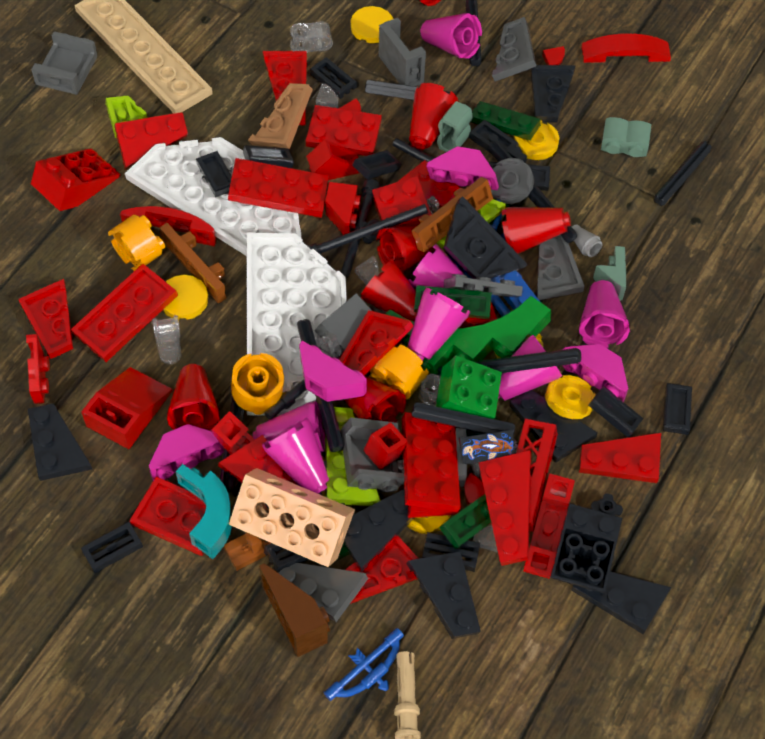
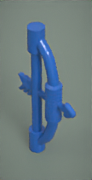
(374, 676)

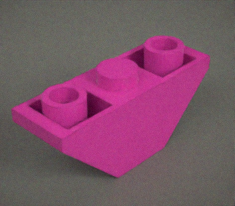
(462, 167)
(600, 368)
(328, 375)
(183, 446)

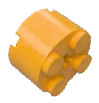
(136, 241)
(400, 370)
(257, 382)

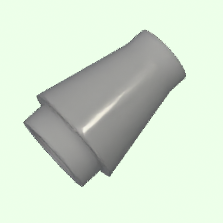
(587, 242)

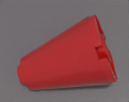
(428, 109)
(533, 225)
(400, 246)
(391, 292)
(193, 400)
(378, 403)

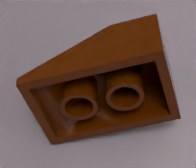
(297, 612)

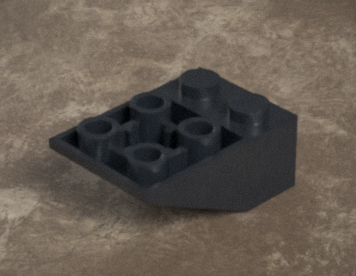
(586, 548)

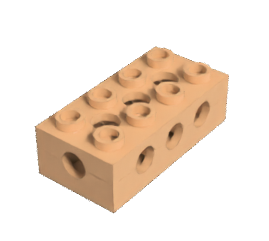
(279, 528)

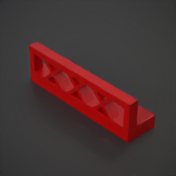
(542, 463)

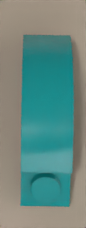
(214, 526)

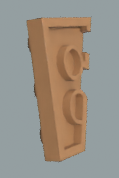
(282, 124)

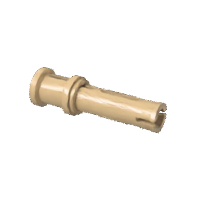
(407, 709)

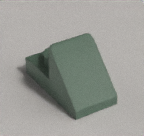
(614, 272)

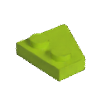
(123, 109)

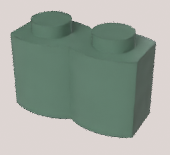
(454, 127)
(626, 137)

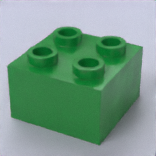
(469, 388)

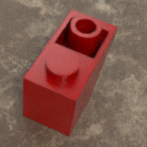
(341, 205)

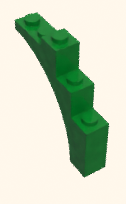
(501, 335)

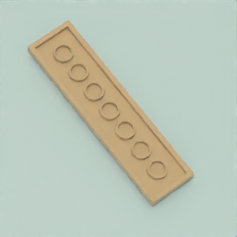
(145, 53)

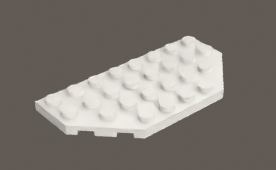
(176, 180)
(287, 286)

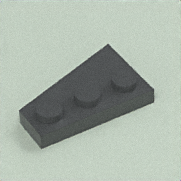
(516, 50)
(557, 270)
(504, 288)
(328, 586)

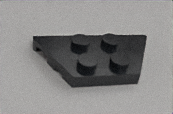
(478, 246)

